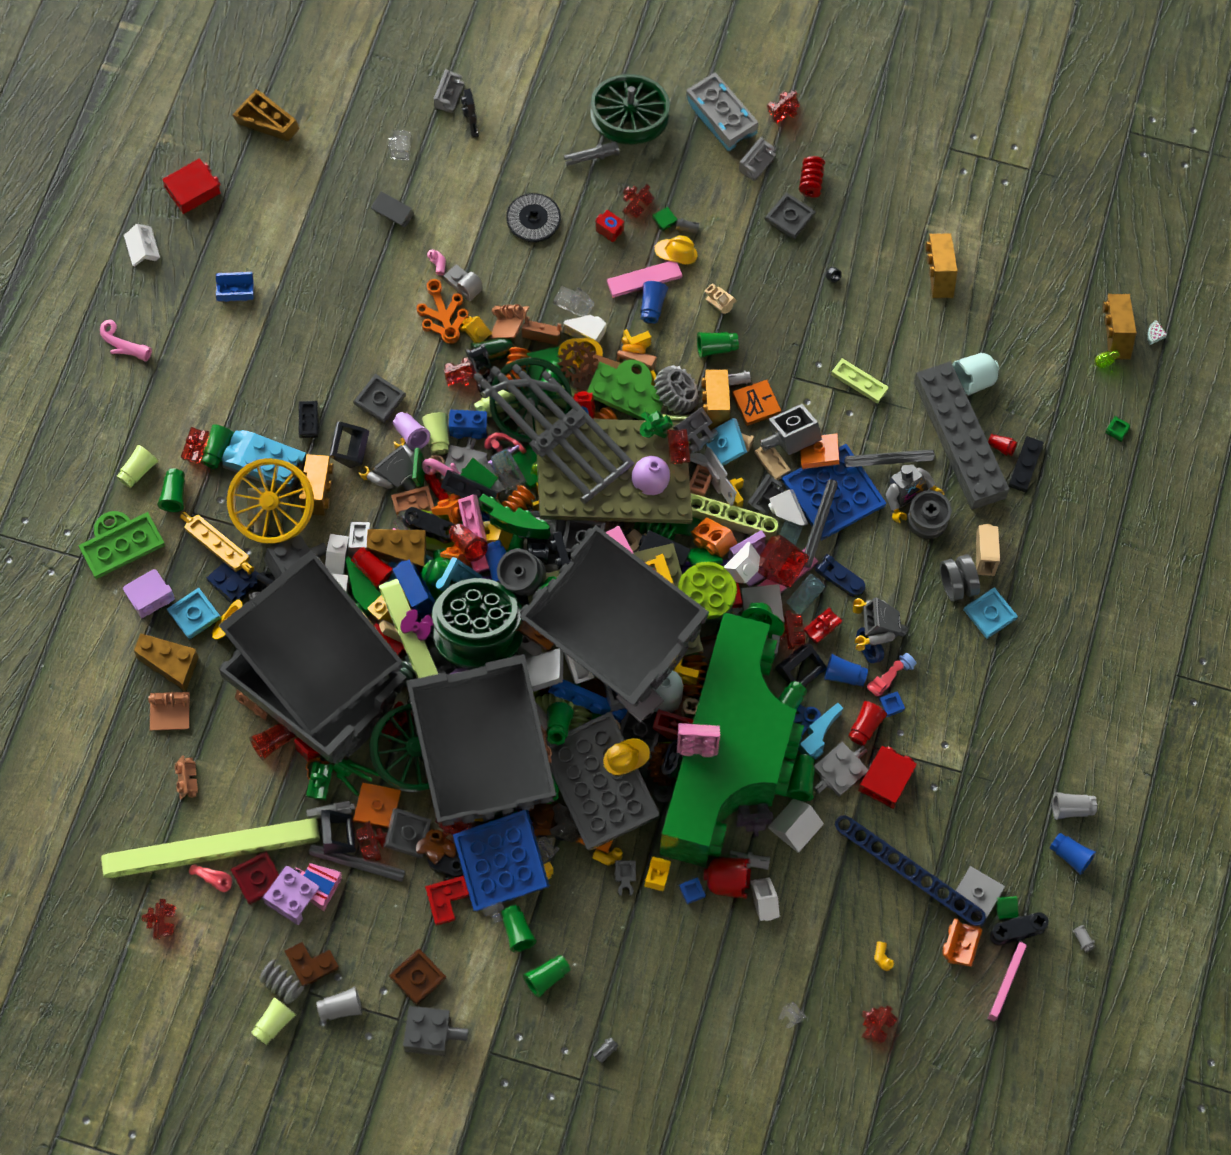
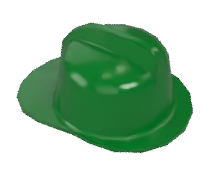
(433, 572)
(763, 613)

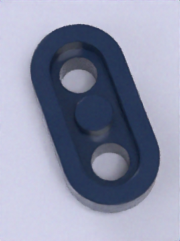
(872, 653)

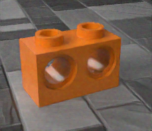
(713, 537)

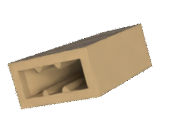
(987, 550)

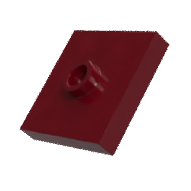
(255, 876)

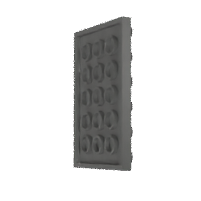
(599, 802)

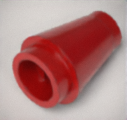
(1003, 444)

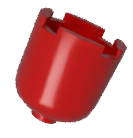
(728, 876)

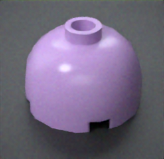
(651, 475)

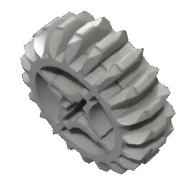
(677, 389)

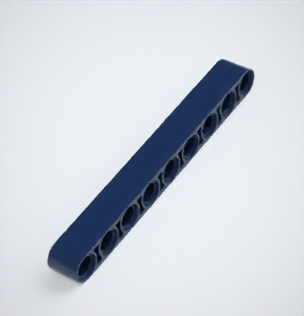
(900, 868)

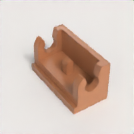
(541, 332)

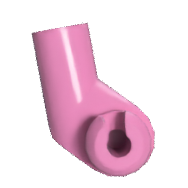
(439, 260)

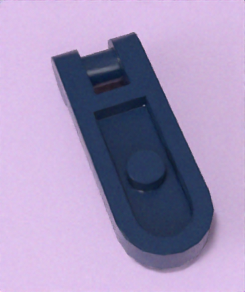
(840, 576)

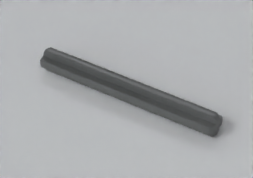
(889, 458)
(820, 521)
(359, 863)

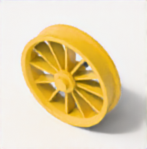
(270, 500)

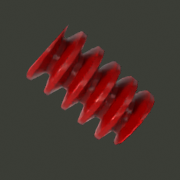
(812, 176)

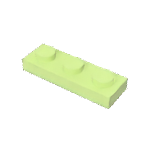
(859, 380)

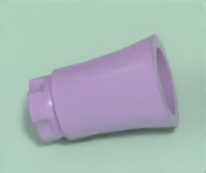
(412, 432)

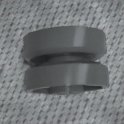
(929, 514)
(521, 572)
(959, 577)

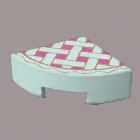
(1155, 333)

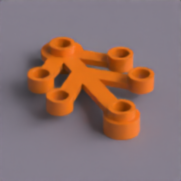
(443, 315)

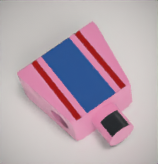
(326, 880)

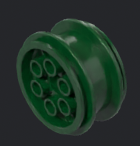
(465, 634)

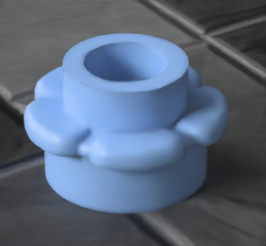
(908, 661)

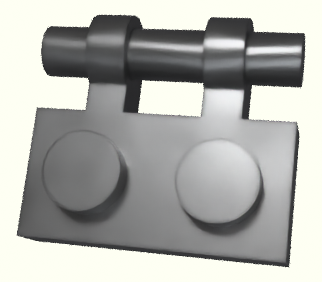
(694, 424)

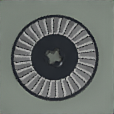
(533, 205)

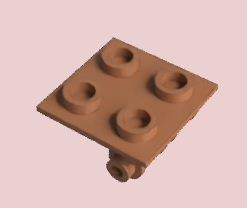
(509, 320)
(169, 711)

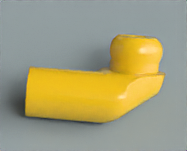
(609, 858)
(880, 957)

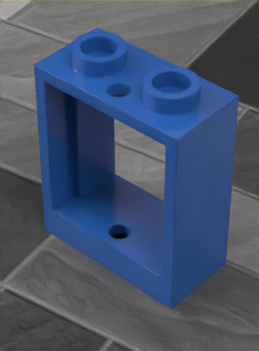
(414, 588)

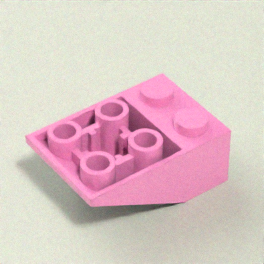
(698, 739)

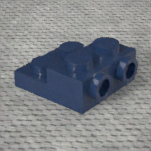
(232, 584)

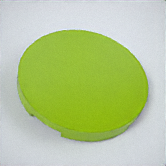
(710, 587)

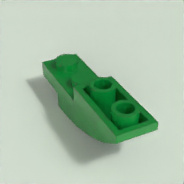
(517, 523)

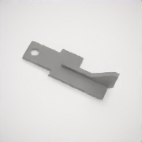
(719, 474)

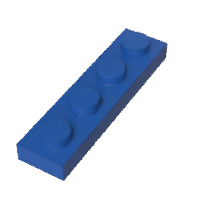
(585, 698)

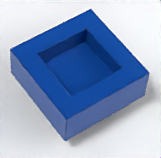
(892, 704)
(692, 891)

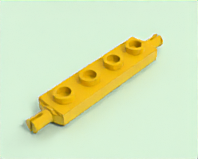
(217, 543)

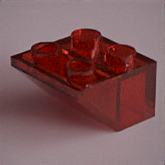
(782, 561)

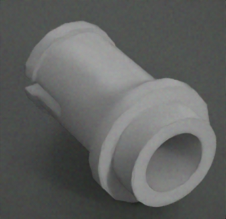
(739, 378)
(1084, 939)

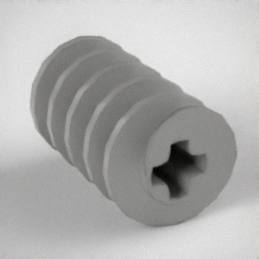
(280, 983)

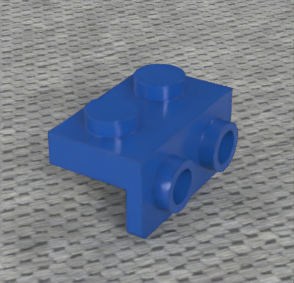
(234, 286)
(468, 424)

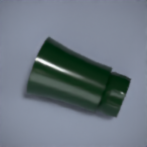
(497, 348)

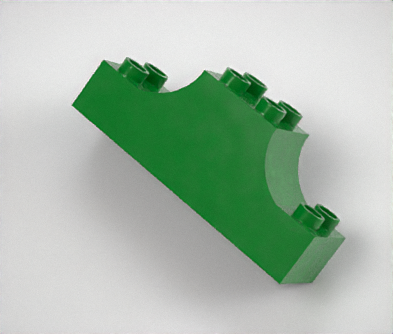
(752, 746)

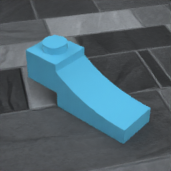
(813, 744)

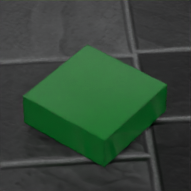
(664, 218)
(1117, 428)
(1007, 907)

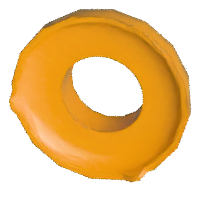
(634, 348)

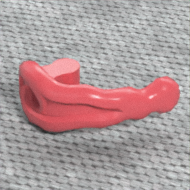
(493, 441)
(881, 684)
(218, 879)

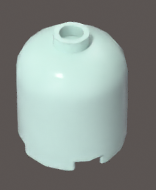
(976, 372)
(671, 692)

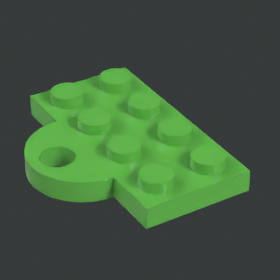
(624, 389)
(120, 542)

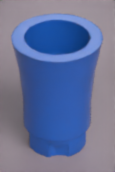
(653, 299)
(493, 555)
(845, 671)
(1072, 852)

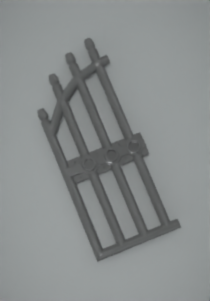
(560, 430)

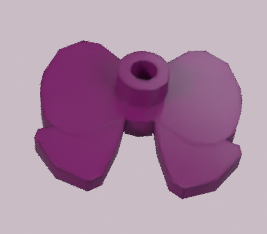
(421, 629)

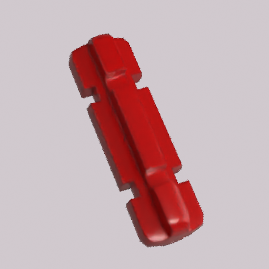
(435, 486)

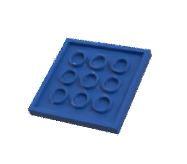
(853, 498)
(501, 860)

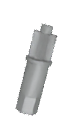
(343, 807)

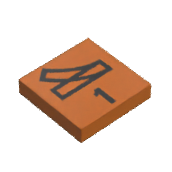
(756, 402)

